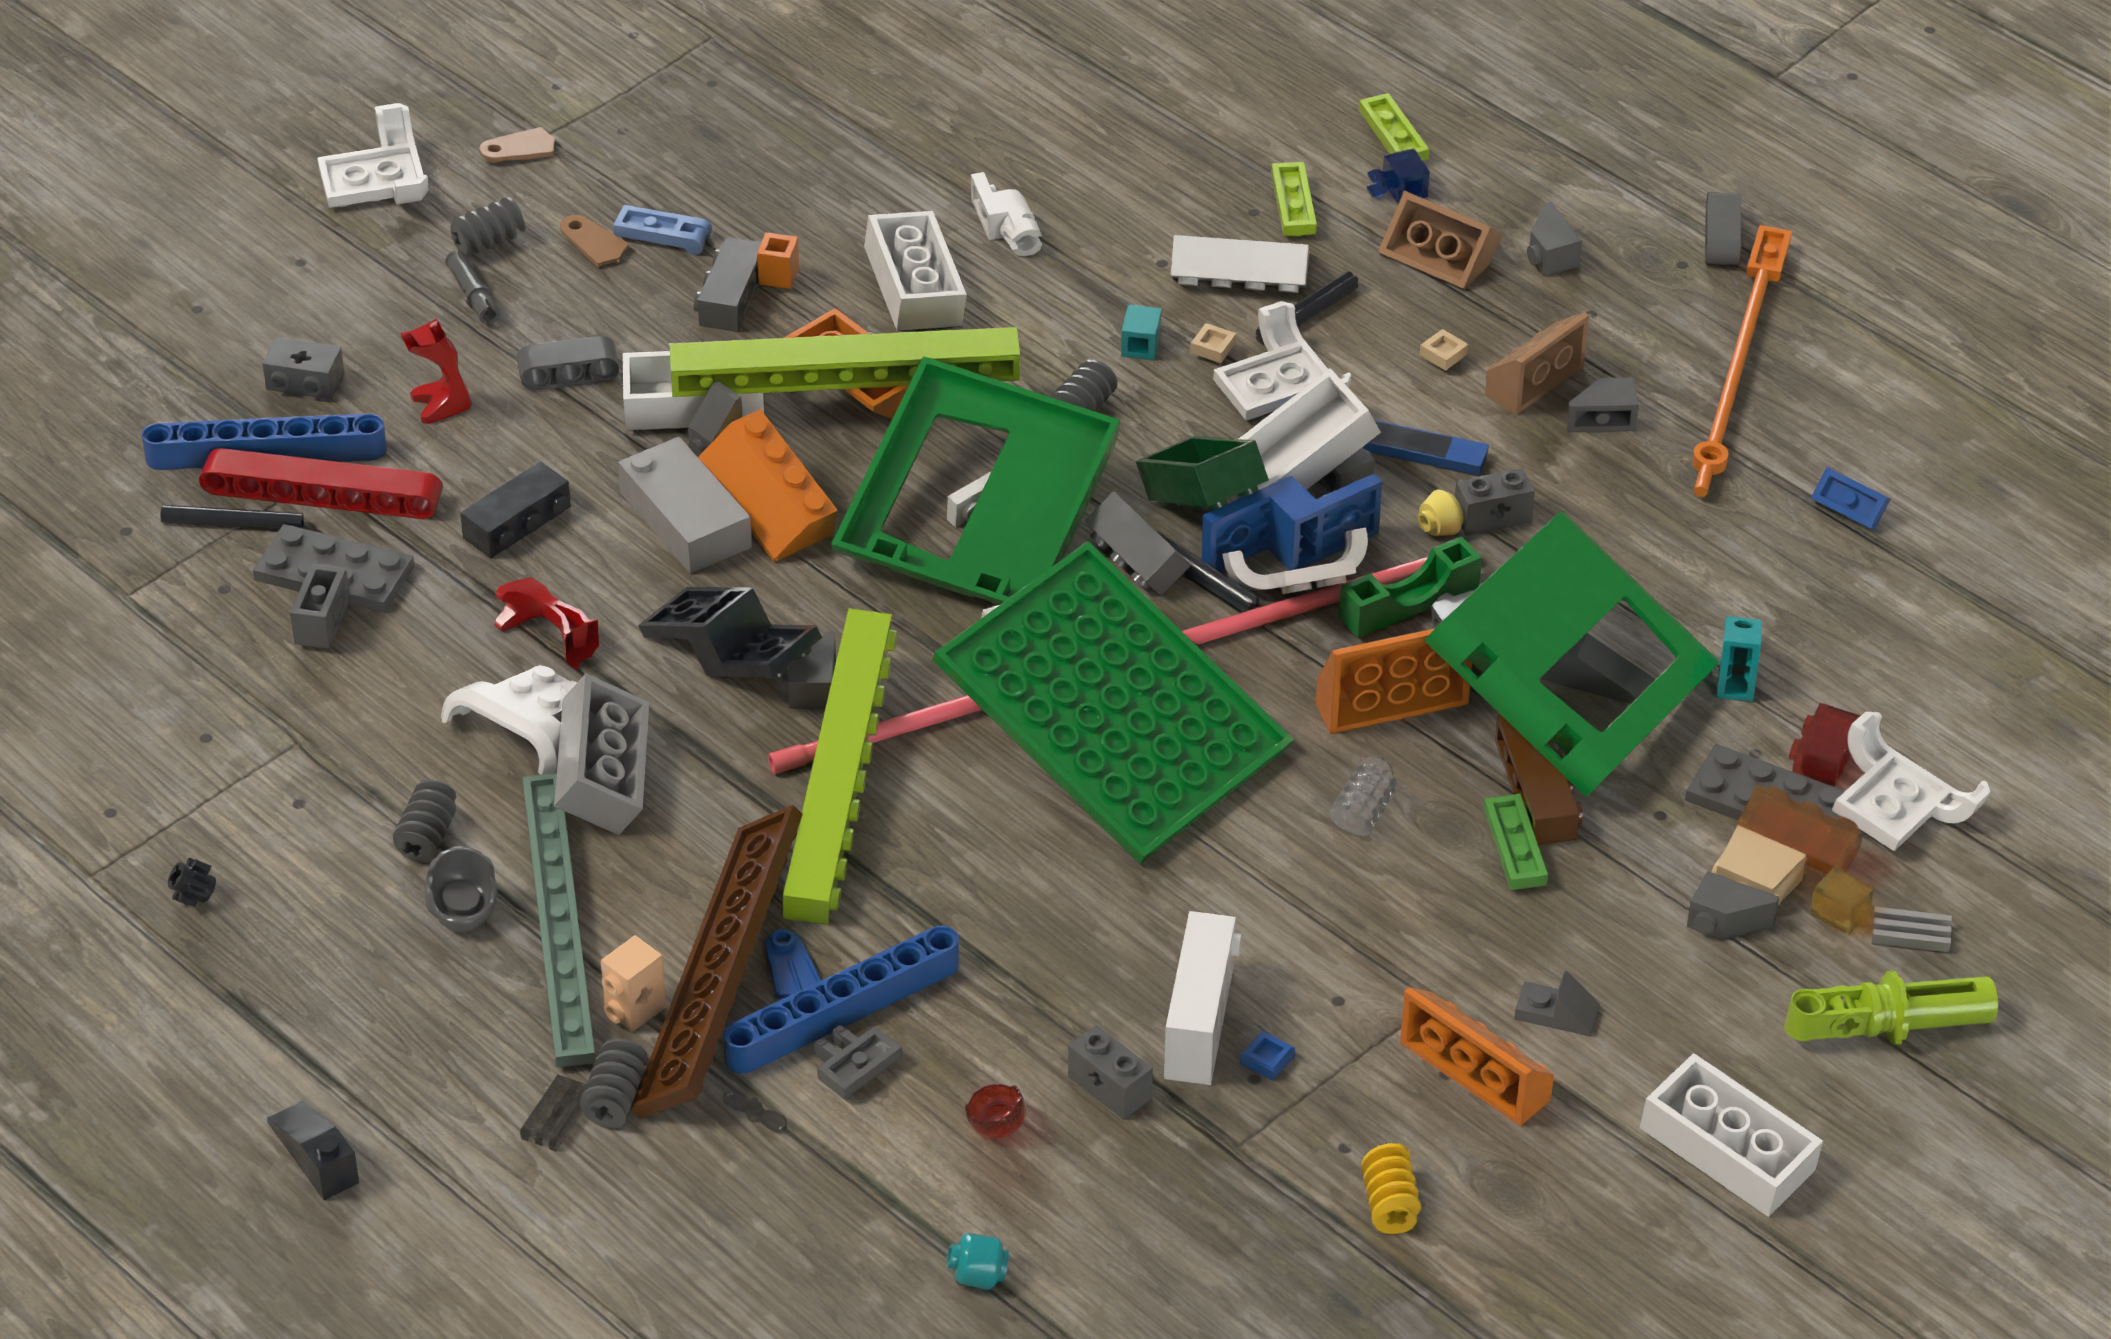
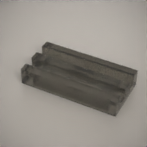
(544, 1135)

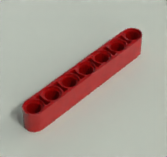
(321, 483)

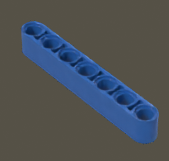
(311, 437)
(841, 999)

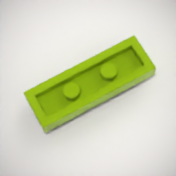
(1392, 125)
(1293, 199)

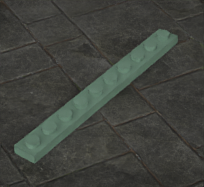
(558, 924)

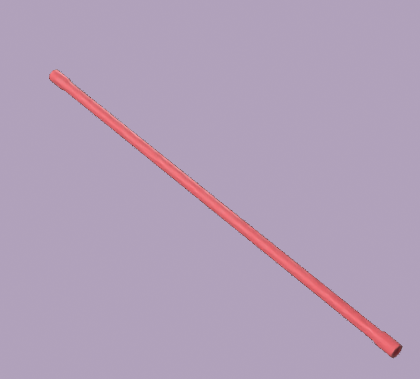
(800, 755)

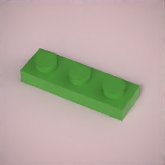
(1515, 842)

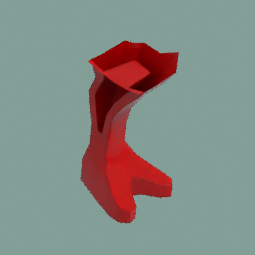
(450, 392)
(531, 599)

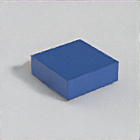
(1267, 1055)

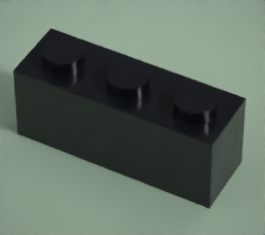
(515, 509)

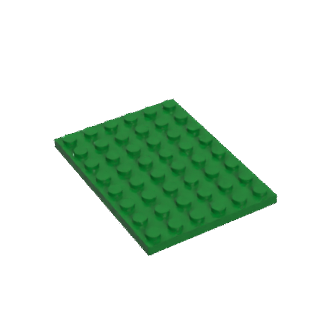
(1113, 701)

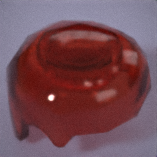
(996, 1110)

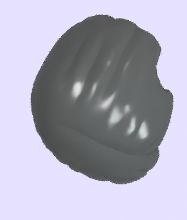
(461, 888)

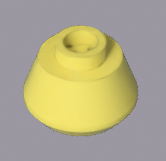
(1440, 514)

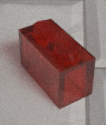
(1824, 745)

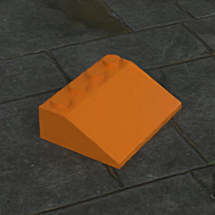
(1387, 683)

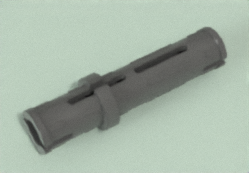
(476, 293)

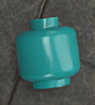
(978, 1261)

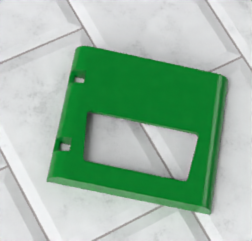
(1027, 503)
(1532, 617)

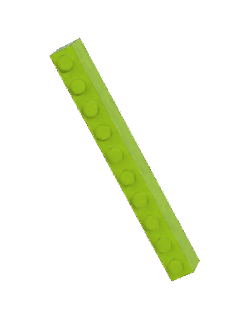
(838, 360)
(838, 766)

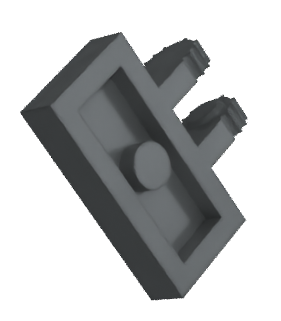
(857, 1061)

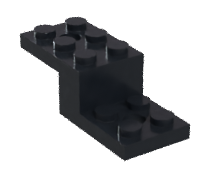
(730, 632)

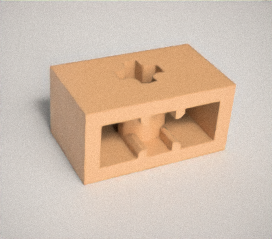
(633, 984)

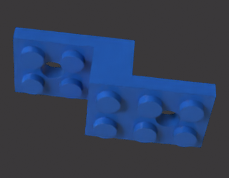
(1291, 522)

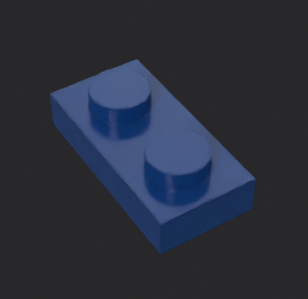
(1850, 498)

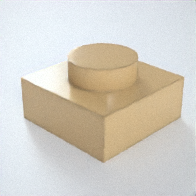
(1213, 343)
(1444, 349)

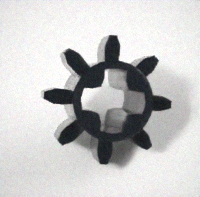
(191, 882)

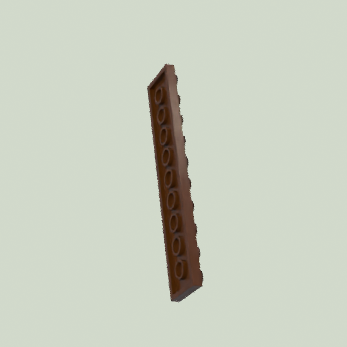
(716, 963)

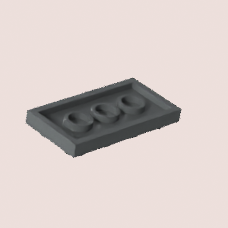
(372, 572)
(1730, 778)

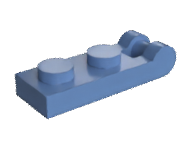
(663, 228)

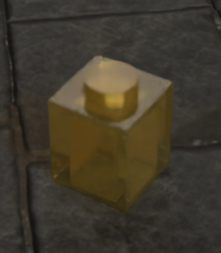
(1842, 901)

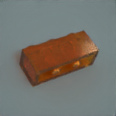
(1802, 827)

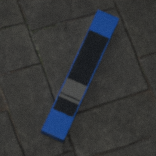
(1428, 448)

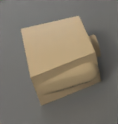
(1761, 863)

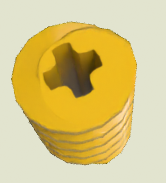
(1391, 1188)

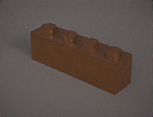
(1542, 787)

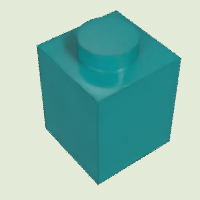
(1141, 332)

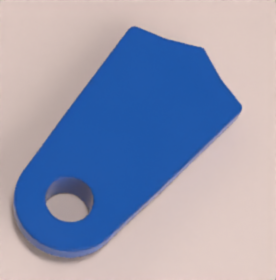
(789, 963)

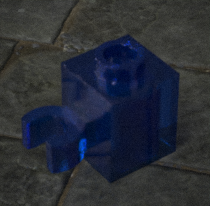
(1400, 173)

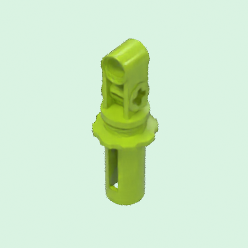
(1890, 1008)

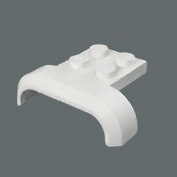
(377, 172)
(1274, 377)
(1300, 579)
(524, 704)
(1895, 792)

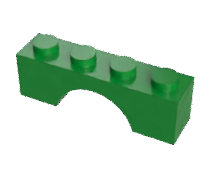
(1373, 606)

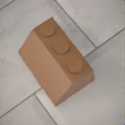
(1439, 241)
(1539, 364)

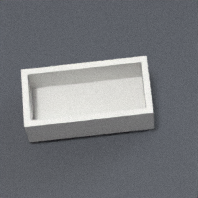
(650, 399)
(1313, 432)

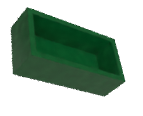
(1203, 471)

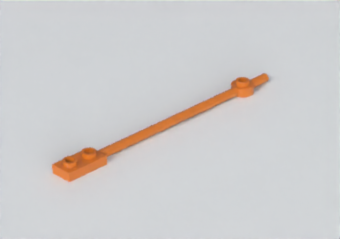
(1764, 265)

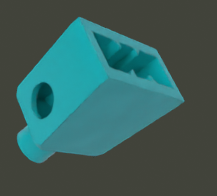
(1739, 647)

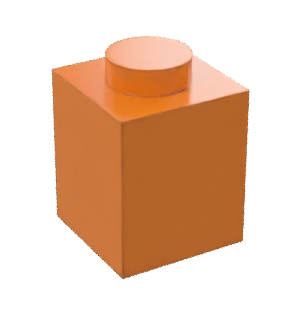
(778, 260)

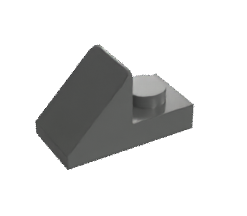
(1565, 1009)

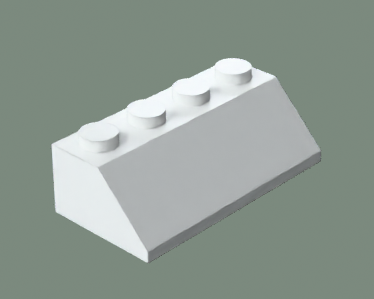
(1240, 262)

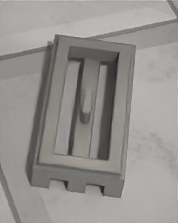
(1911, 927)

